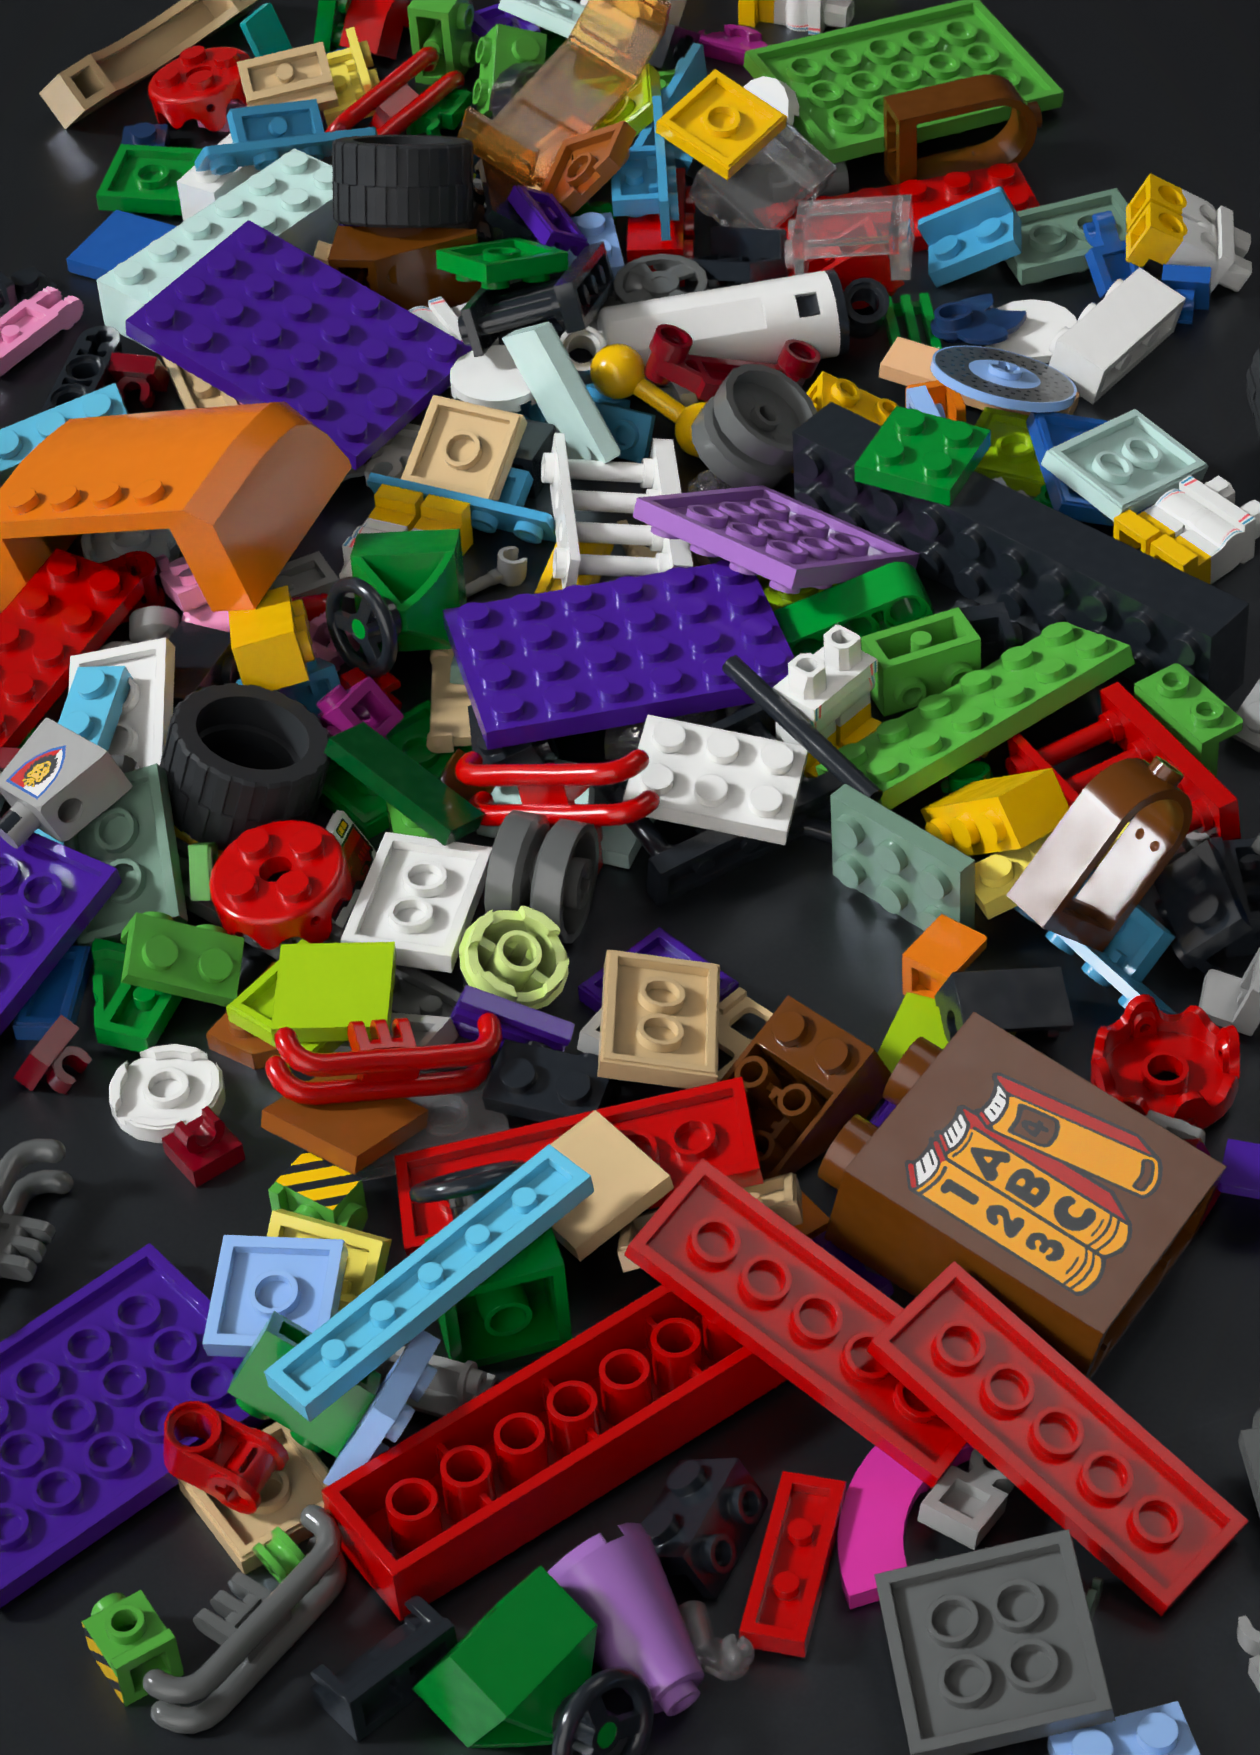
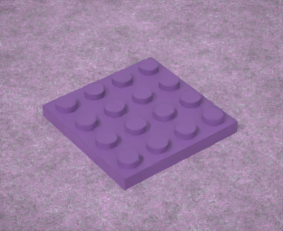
(770, 536)

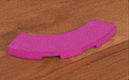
(876, 1522)

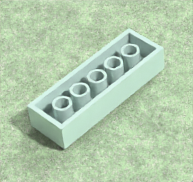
(284, 198)

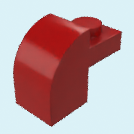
(378, 23)

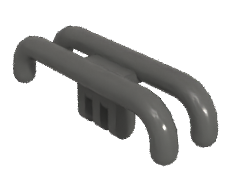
(24, 1237)
(253, 1631)

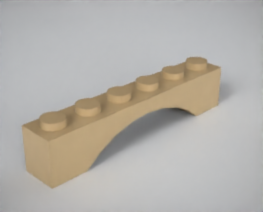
(137, 56)

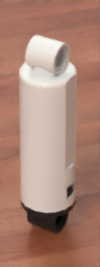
(744, 319)

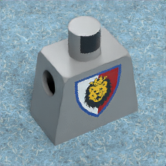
(57, 785)

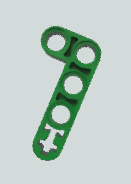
(862, 604)

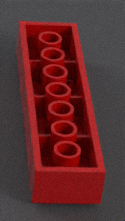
(540, 1446)

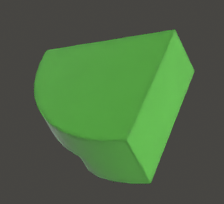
(201, 861)

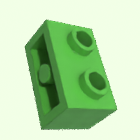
(448, 29)
(921, 659)

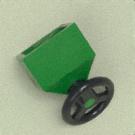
(399, 595)
(517, 1307)
(530, 1681)

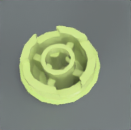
(515, 956)

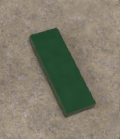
(404, 783)

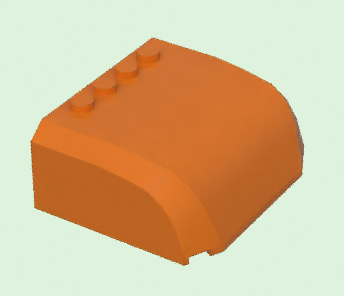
(223, 479)

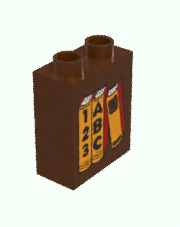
(1021, 1181)

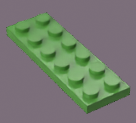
(985, 709)

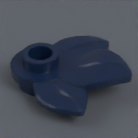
(975, 321)

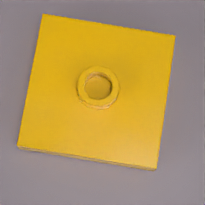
(721, 124)

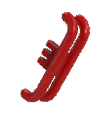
(395, 101)
(553, 787)
(383, 1064)

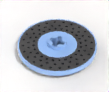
(1003, 379)

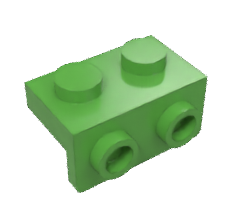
(500, 50)
(1189, 712)
(182, 958)

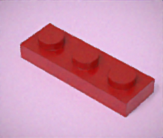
(793, 1564)

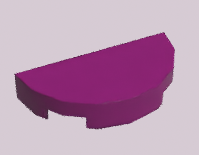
(731, 43)

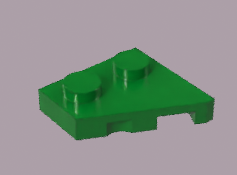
(126, 1013)

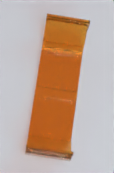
(570, 89)

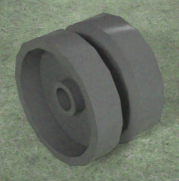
(749, 426)
(544, 869)

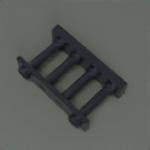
(568, 296)
(712, 853)

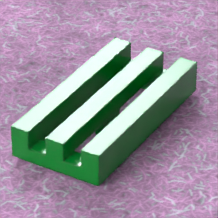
(909, 310)

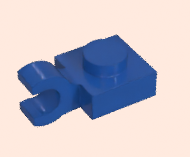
(1108, 255)

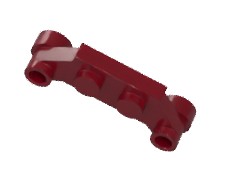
(704, 374)

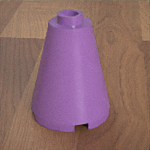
(634, 1614)

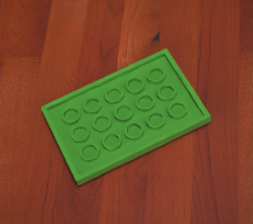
(849, 71)

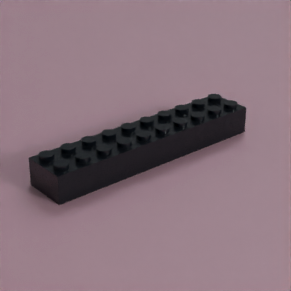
(1032, 558)

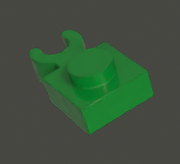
(443, 115)

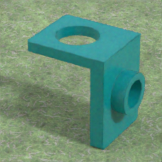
(265, 31)

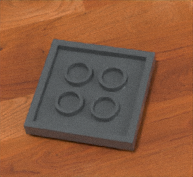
(993, 1647)

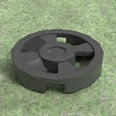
(638, 283)

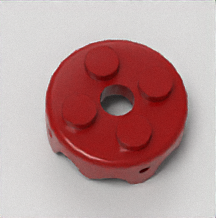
(193, 82)
(294, 904)
(1184, 1043)

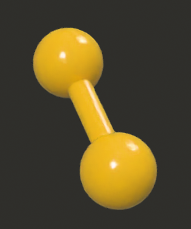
(619, 373)

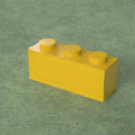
(272, 641)
(998, 812)

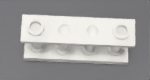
(656, 473)

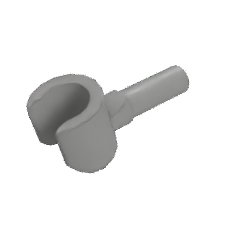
(508, 572)

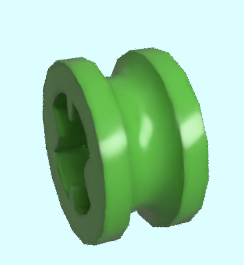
(279, 1555)

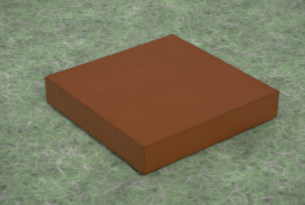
(348, 1132)

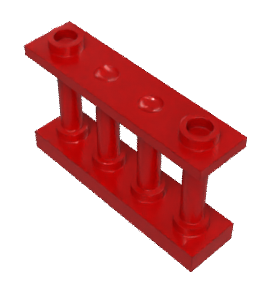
(1141, 737)

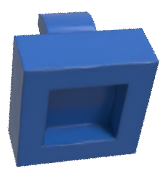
(1193, 284)

